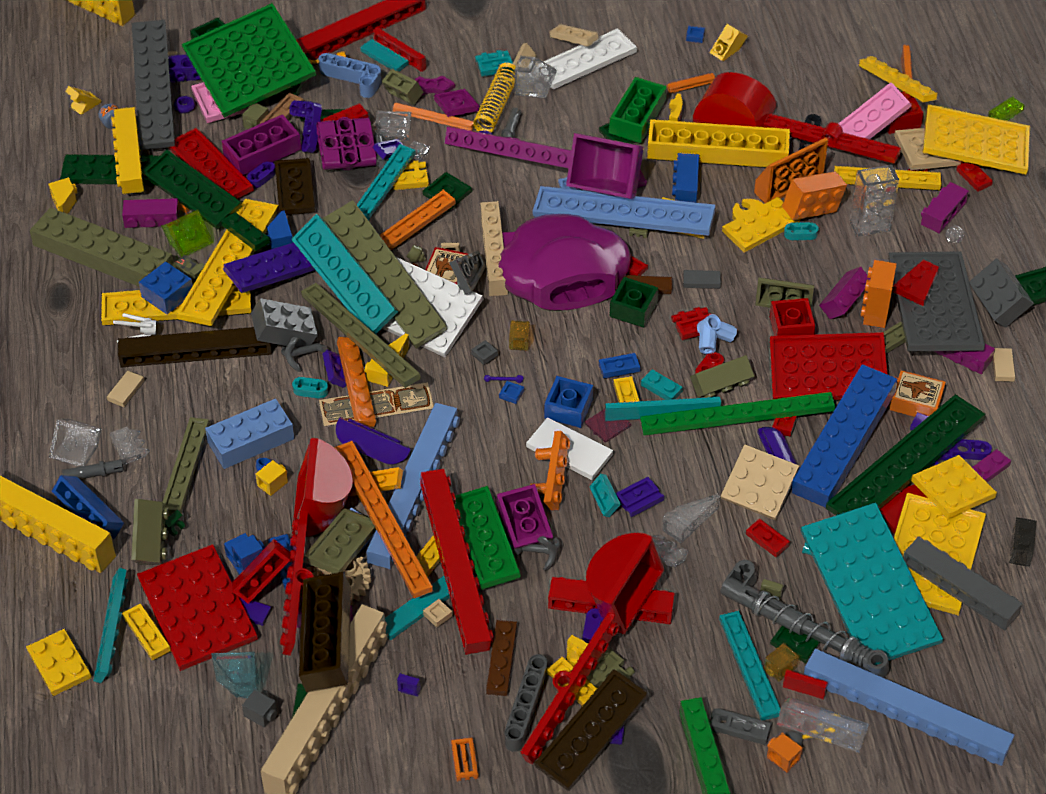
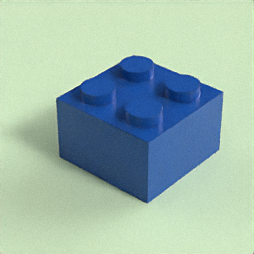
(165, 287)
(568, 401)

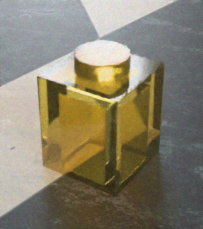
(519, 335)
(779, 661)

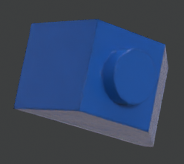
(279, 231)

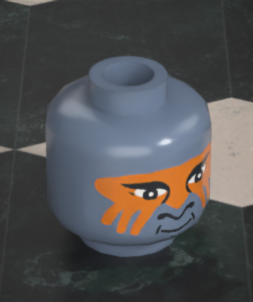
(106, 113)

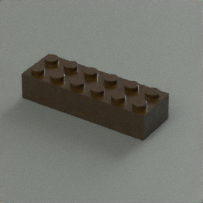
(325, 632)

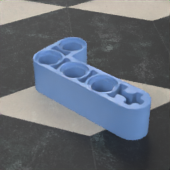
(352, 70)

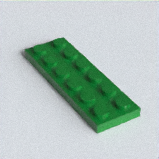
(486, 538)

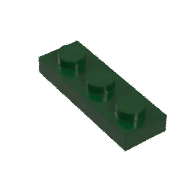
(245, 231)

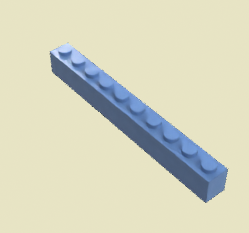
(425, 457)
(910, 707)

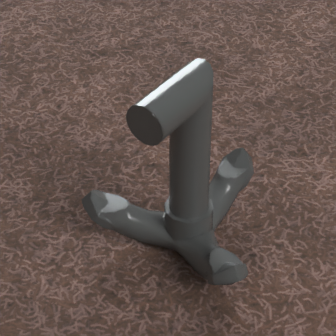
(289, 351)
(547, 548)

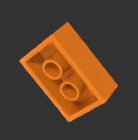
(814, 195)
(878, 293)

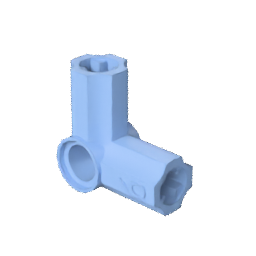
(711, 329)

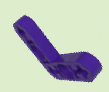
(312, 113)
(969, 444)

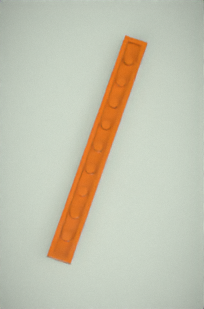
(385, 522)

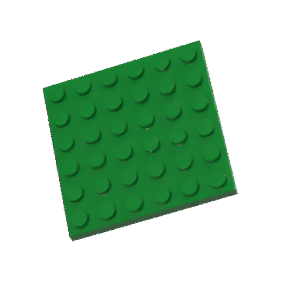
(248, 60)

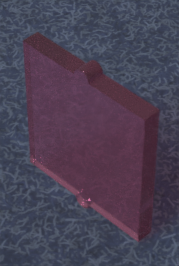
(606, 429)

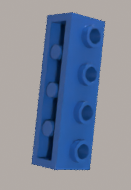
(86, 504)

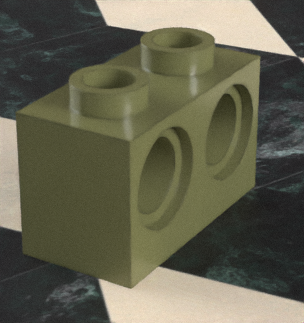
(402, 86)

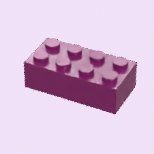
(261, 144)

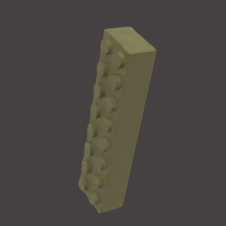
(96, 247)

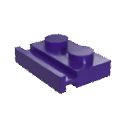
(639, 496)

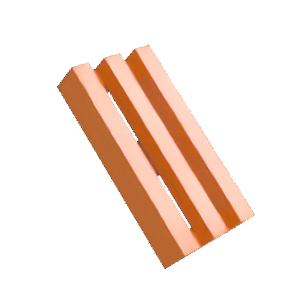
(466, 774)

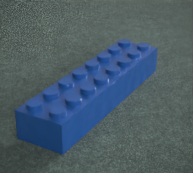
(844, 436)

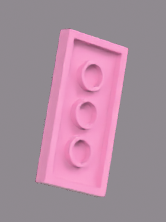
(876, 113)

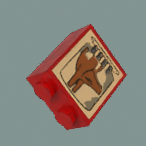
(440, 264)

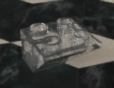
(533, 77)

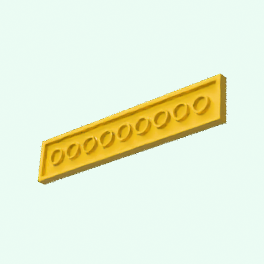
(213, 284)

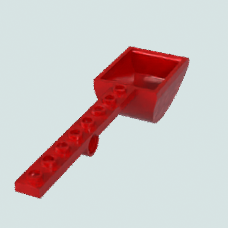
(747, 102)
(319, 498)
(619, 583)

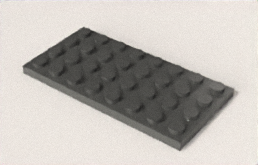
(949, 312)

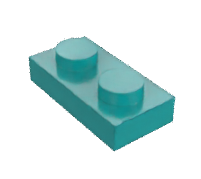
(661, 385)
(605, 495)

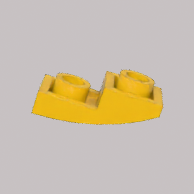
(676, 108)

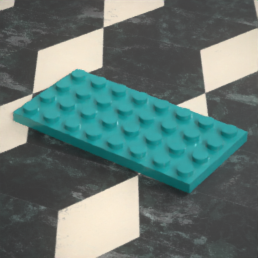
(871, 582)

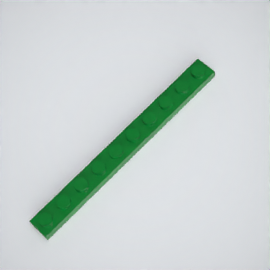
(737, 413)

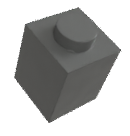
(259, 708)

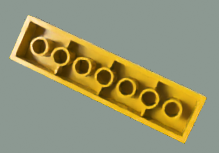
(717, 142)
(55, 526)

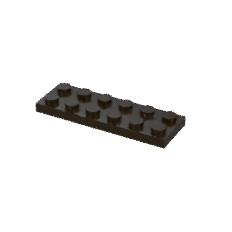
(591, 730)

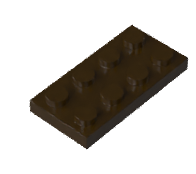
(294, 186)

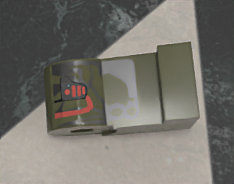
(189, 267)

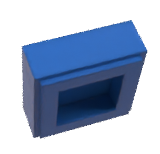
(695, 34)
(511, 392)

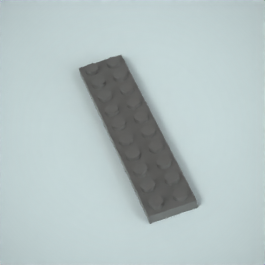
(152, 85)

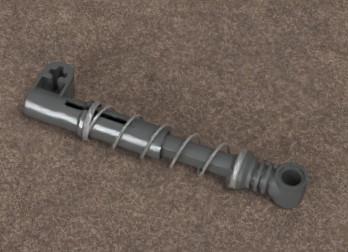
(763, 604)

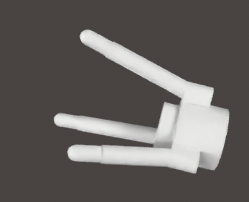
(146, 326)

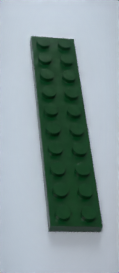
(909, 456)

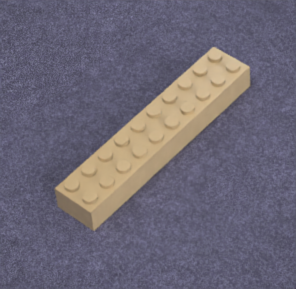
(322, 708)

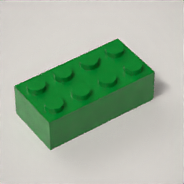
(636, 108)

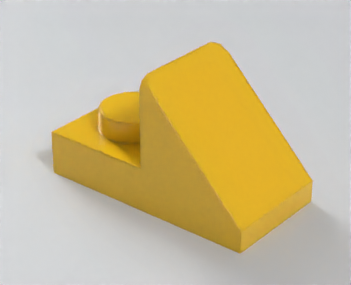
(82, 100)

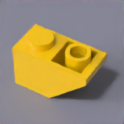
(728, 42)

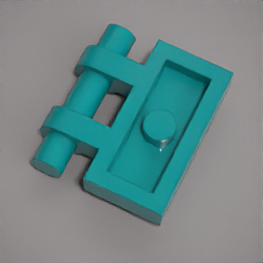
(489, 63)

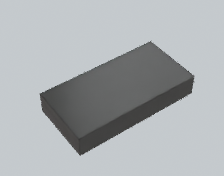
(701, 279)

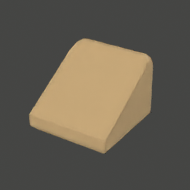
(451, 246)

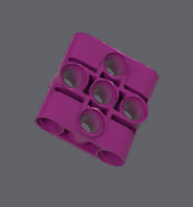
(356, 131)

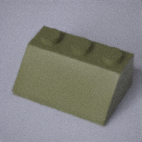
(775, 290)
(149, 532)

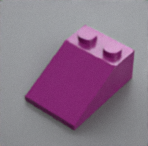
(523, 516)

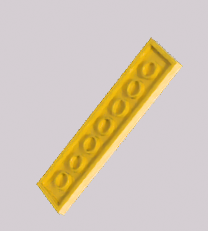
(132, 303)

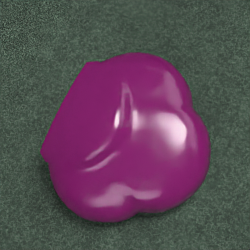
(564, 262)

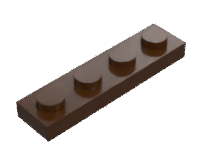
(501, 658)

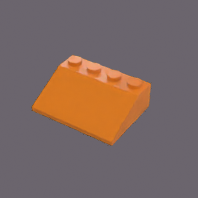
(777, 176)

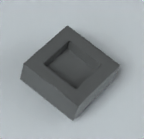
(484, 352)

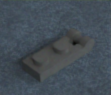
(739, 726)

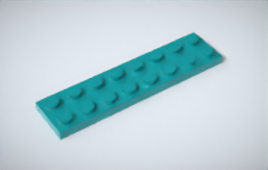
(344, 274)

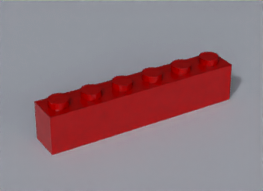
(575, 597)

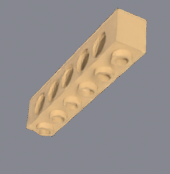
(493, 247)

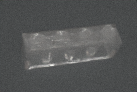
(818, 724)

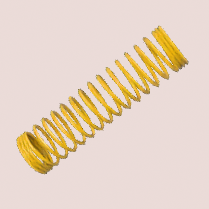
(490, 120)

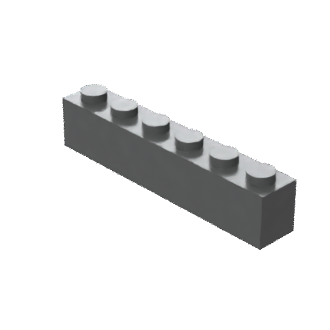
(962, 583)

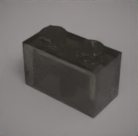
(1023, 542)

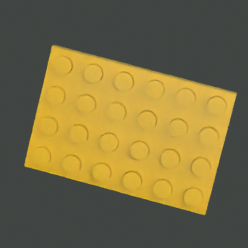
(976, 139)
(955, 536)

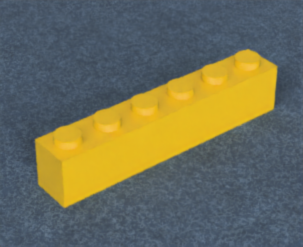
(127, 150)

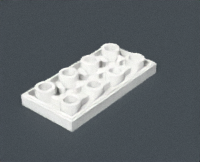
(584, 454)

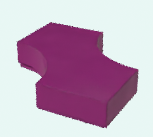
(435, 85)

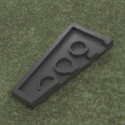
(468, 270)

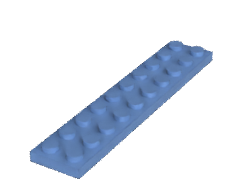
(620, 211)

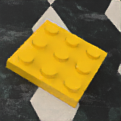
(953, 486)

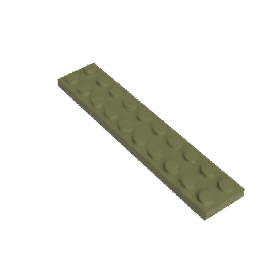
(360, 238)

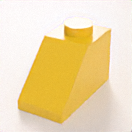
(63, 194)

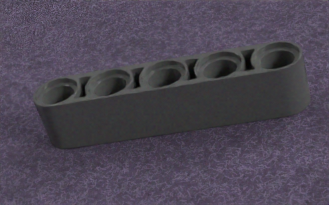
(525, 710)

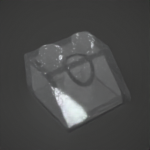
(74, 442)

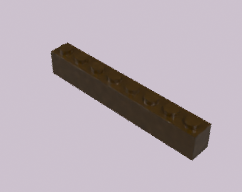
(190, 347)

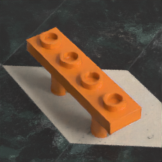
(558, 461)

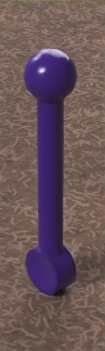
(519, 379)

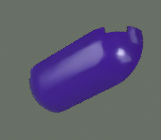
(371, 441)
(775, 444)

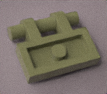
(605, 665)

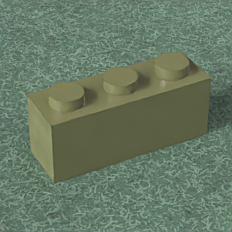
(722, 377)

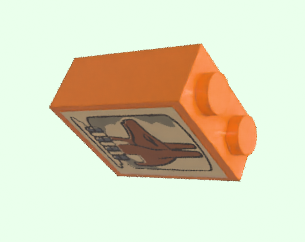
(917, 394)

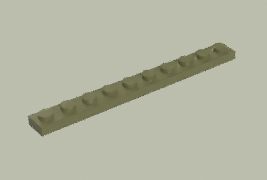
(361, 335)

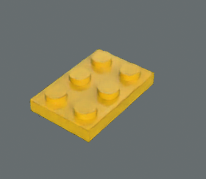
(58, 662)

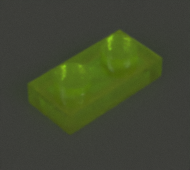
(1007, 109)

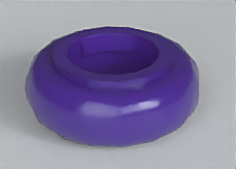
(178, 104)

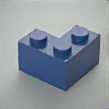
(243, 551)

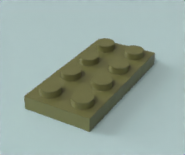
(340, 542)

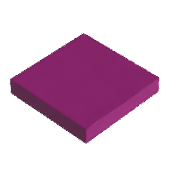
(456, 102)

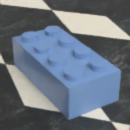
(249, 433)

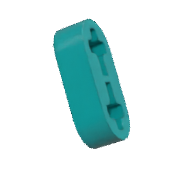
(801, 231)
(310, 387)

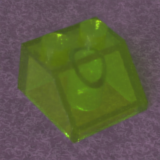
(187, 233)

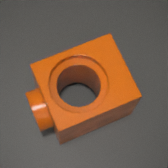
(784, 752)

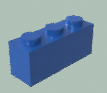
(685, 177)

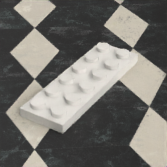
(590, 58)

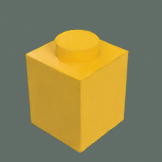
(271, 477)

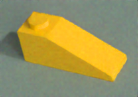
(376, 373)

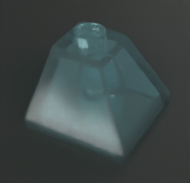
(236, 672)

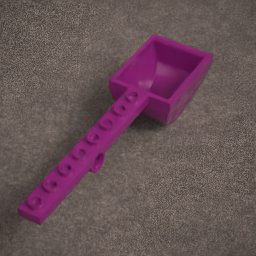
(593, 162)

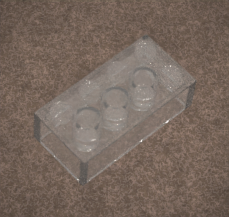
(874, 200)

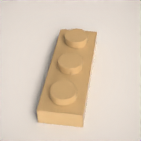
(574, 35)

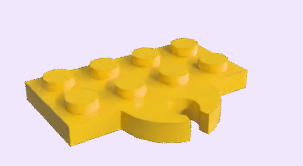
(757, 223)

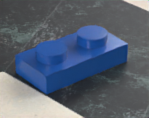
(619, 365)

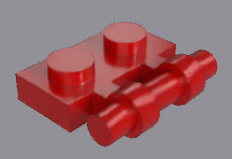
(687, 322)

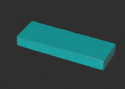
(384, 55)

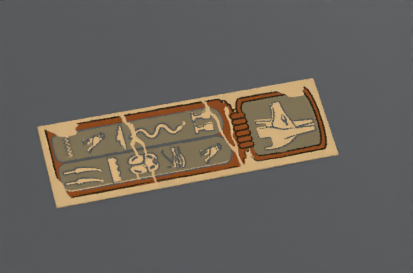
(384, 403)

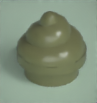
(416, 254)

